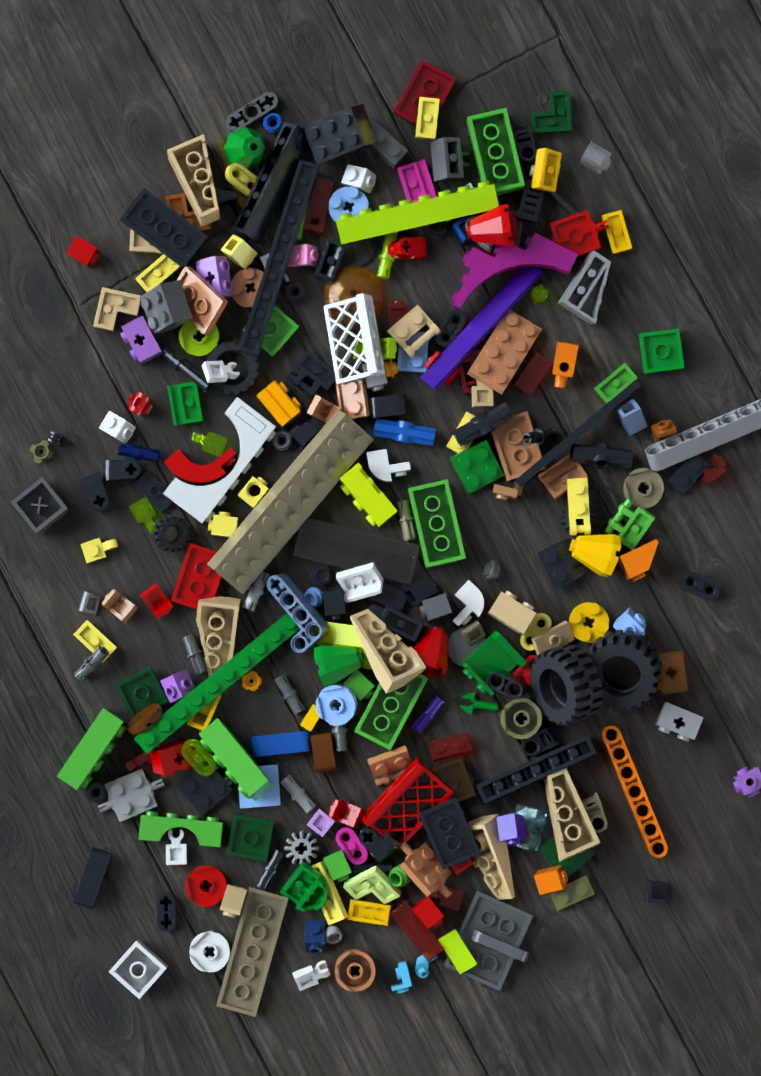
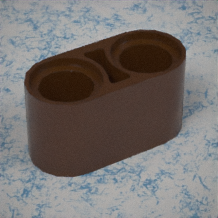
(323, 752)

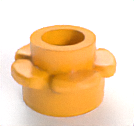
(390, 368)
(256, 681)

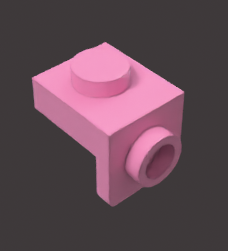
(304, 255)

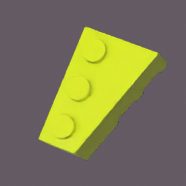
(367, 496)

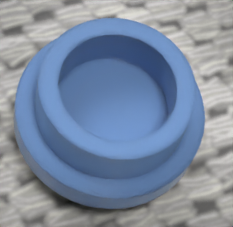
(314, 596)

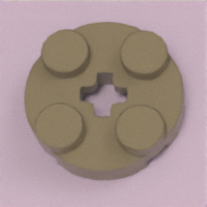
(649, 478)

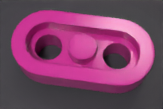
(351, 846)

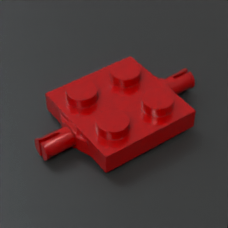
(578, 233)

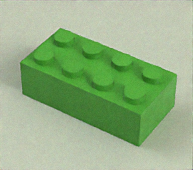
(495, 151)
(436, 523)
(389, 712)
(92, 748)
(233, 756)

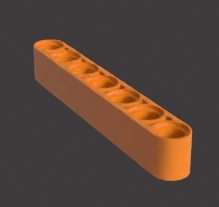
(641, 799)

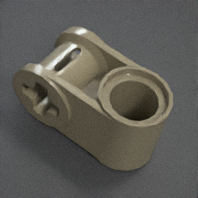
(595, 810)

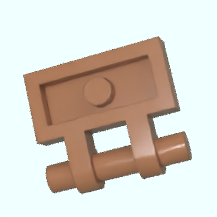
(387, 763)

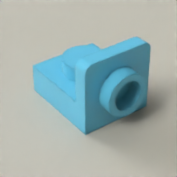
(402, 973)

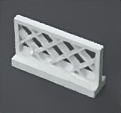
(368, 332)

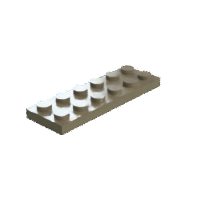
(252, 951)

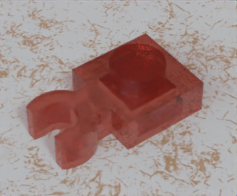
(138, 761)

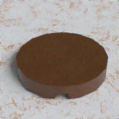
(143, 718)

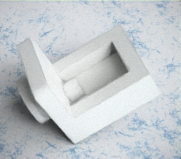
(359, 178)
(117, 427)

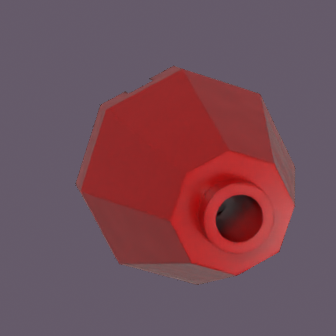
(493, 227)
(433, 652)

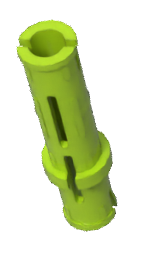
(385, 259)

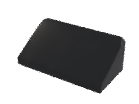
(330, 260)

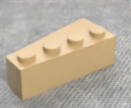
(194, 173)
(569, 818)

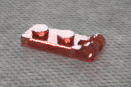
(318, 205)

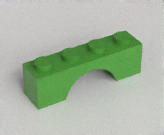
(207, 831)

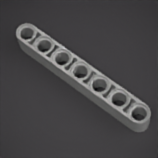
(704, 436)

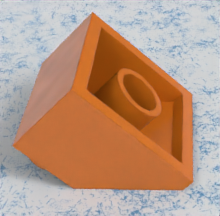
(638, 561)

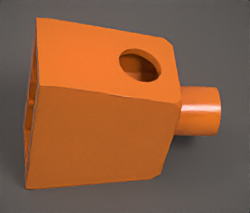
(564, 353)

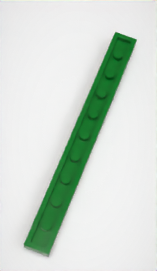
(217, 683)

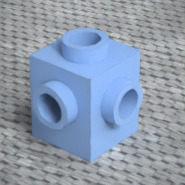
(631, 621)

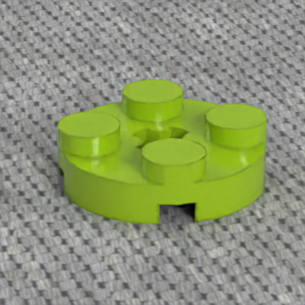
(192, 345)

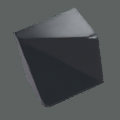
(226, 196)

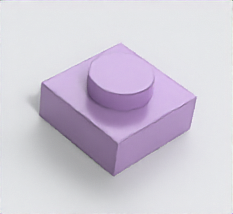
(320, 822)

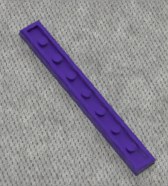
(480, 326)

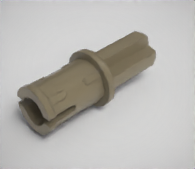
(406, 520)

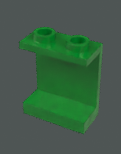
(489, 657)

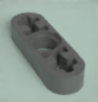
(268, 109)
(500, 946)

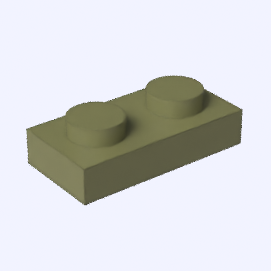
(572, 893)

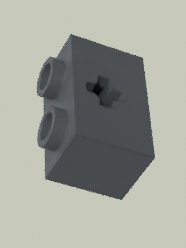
(435, 607)

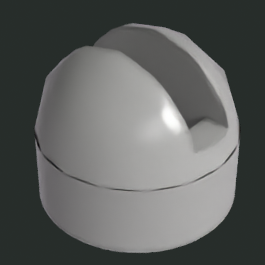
(333, 934)

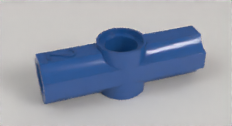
(404, 432)

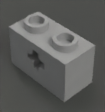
(669, 713)

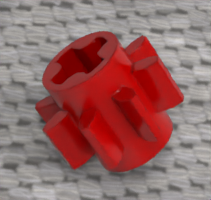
(139, 404)

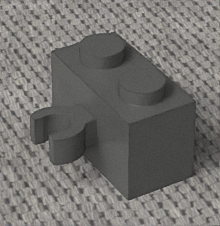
(447, 159)

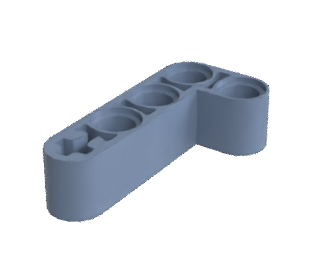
(294, 610)

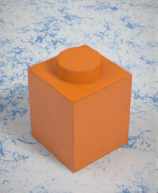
(551, 879)

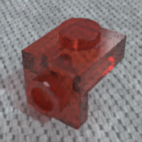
(396, 311)

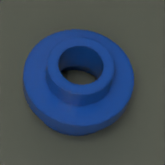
(272, 116)

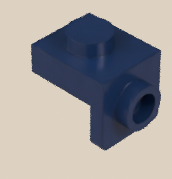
(315, 936)

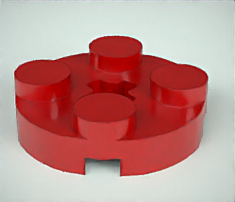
(196, 879)

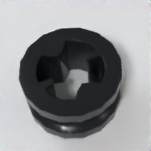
(55, 438)

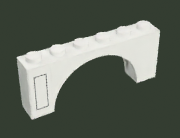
(252, 432)

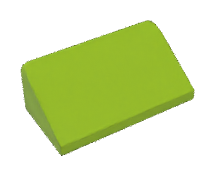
(457, 951)

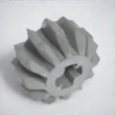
(306, 853)

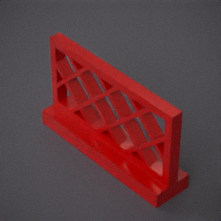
(395, 791)

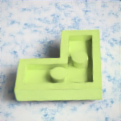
(372, 881)

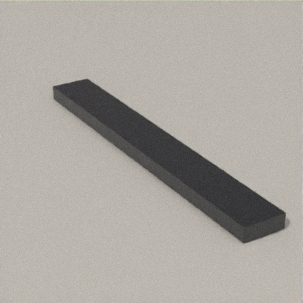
(545, 460)

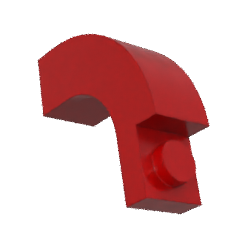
(200, 473)

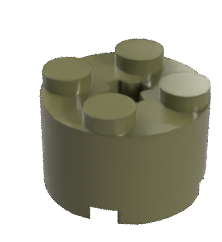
(529, 726)

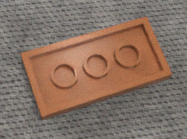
(504, 351)

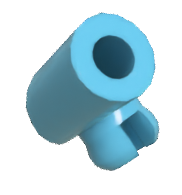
(422, 966)

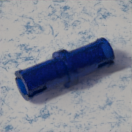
(138, 452)

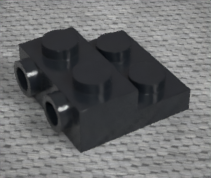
(205, 791)

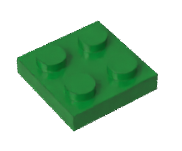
(661, 351)
(476, 466)

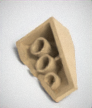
(217, 628)
(388, 656)
(493, 857)

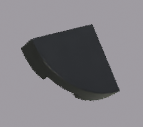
(391, 839)

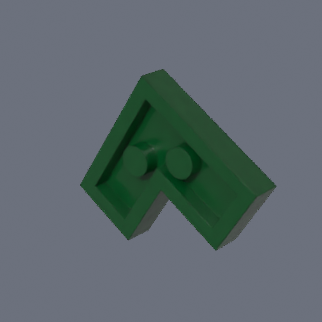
(558, 118)

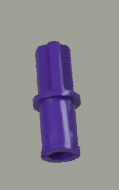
(427, 714)

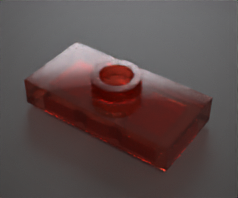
(533, 374)

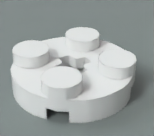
(197, 951)

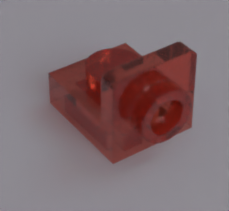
(711, 473)

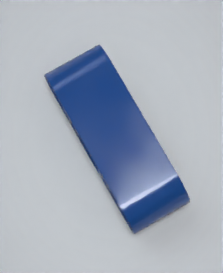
(281, 743)

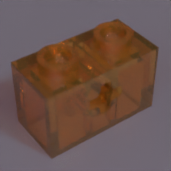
(678, 682)

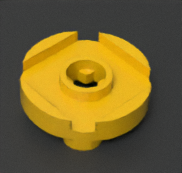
(600, 623)

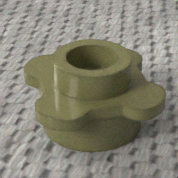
(35, 449)

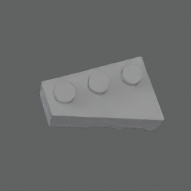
(586, 288)

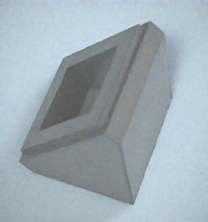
(89, 603)

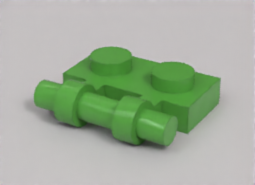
(635, 527)

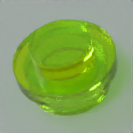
(539, 294)

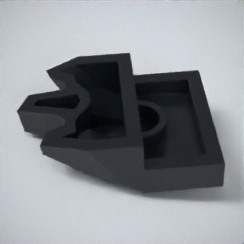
(560, 564)

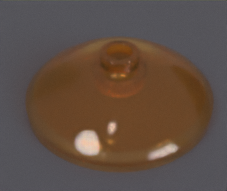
(356, 279)

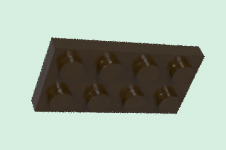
(452, 774)

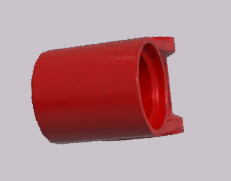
(408, 248)

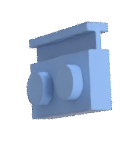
(418, 361)

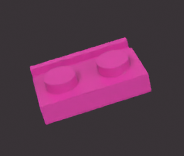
(416, 180)

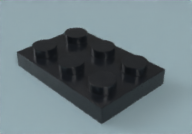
(449, 832)

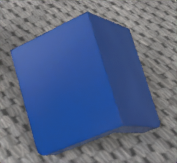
(458, 228)

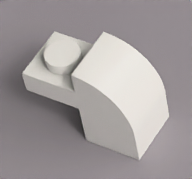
(380, 467)
(472, 599)

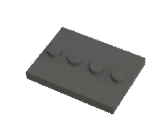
(498, 921)

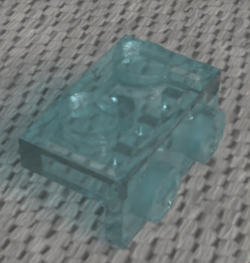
(534, 823)

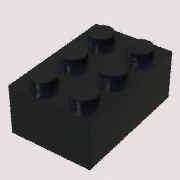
(340, 134)

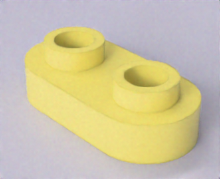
(242, 178)
(533, 630)

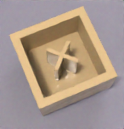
(512, 613)

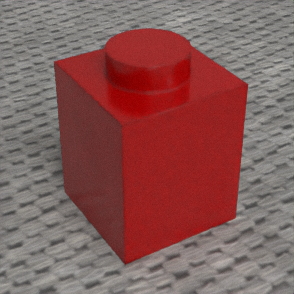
(83, 252)

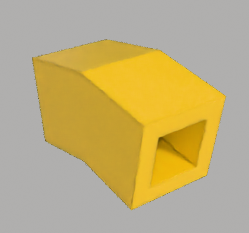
(310, 719)

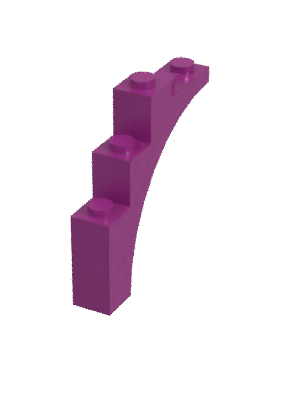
(539, 253)

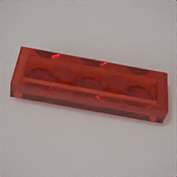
(416, 931)

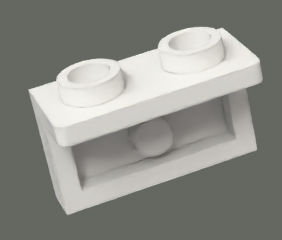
(360, 582)

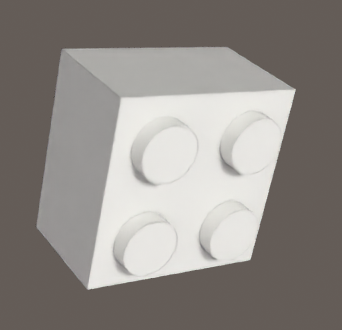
(138, 968)

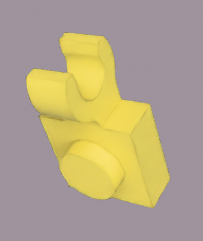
(95, 549)

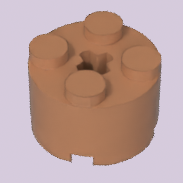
(355, 958)

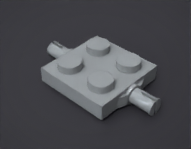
(131, 795)

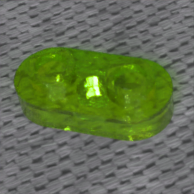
(198, 756)

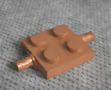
(425, 869)

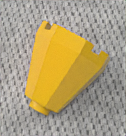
(597, 552)

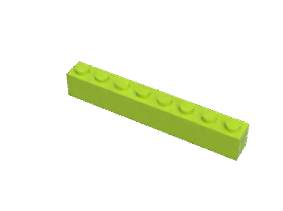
(417, 213)

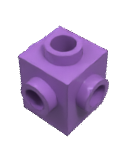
(177, 685)
(755, 781)

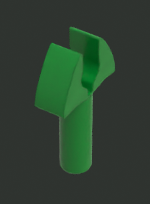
(478, 704)

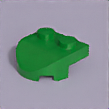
(306, 888)

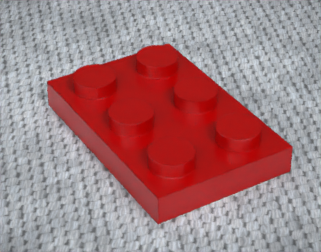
(196, 578)

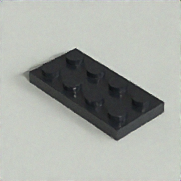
(163, 228)

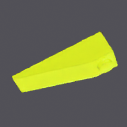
(342, 636)

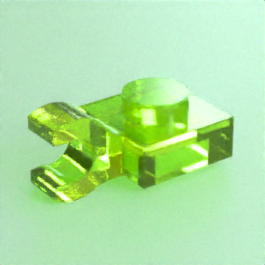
(212, 444)
(143, 512)

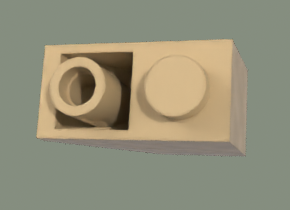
(233, 900)

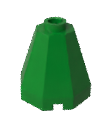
(245, 147)
(337, 662)

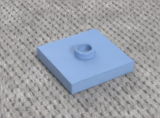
(272, 797)

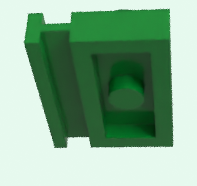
(185, 403)

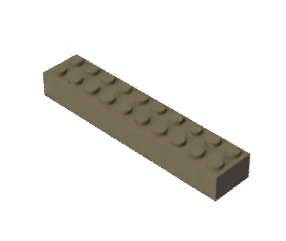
(290, 501)

